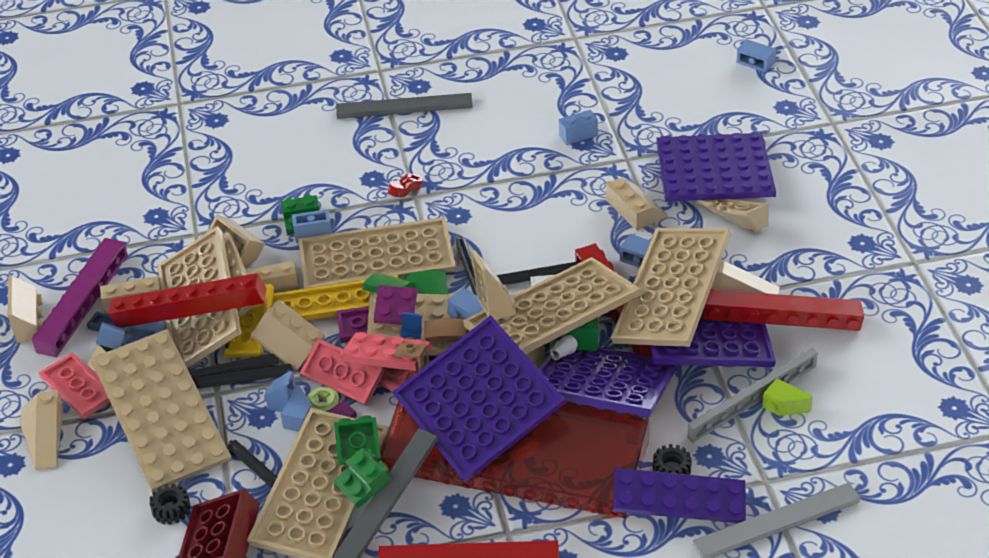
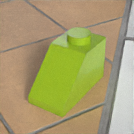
(786, 399)

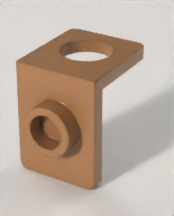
(413, 350)

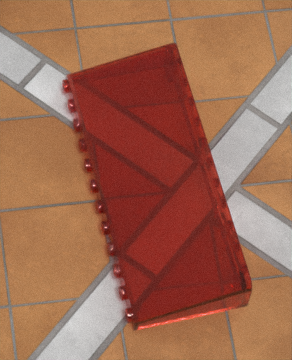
(559, 462)

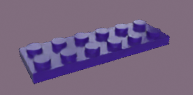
(679, 495)

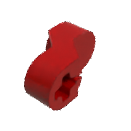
(406, 184)

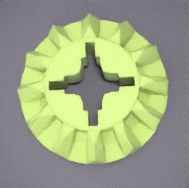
(323, 394)

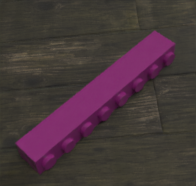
(79, 298)

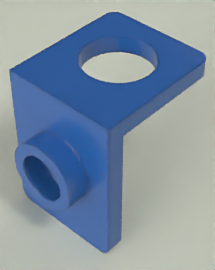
(411, 325)

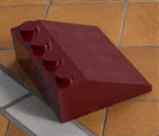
(220, 527)

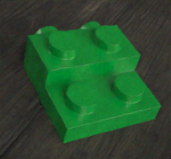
(296, 206)
(354, 435)
(362, 477)

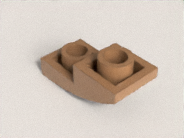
(448, 328)

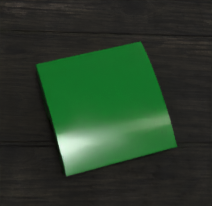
(429, 281)
(372, 282)

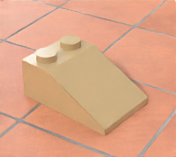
(491, 292)

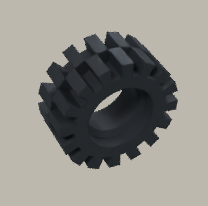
(672, 455)
(167, 495)

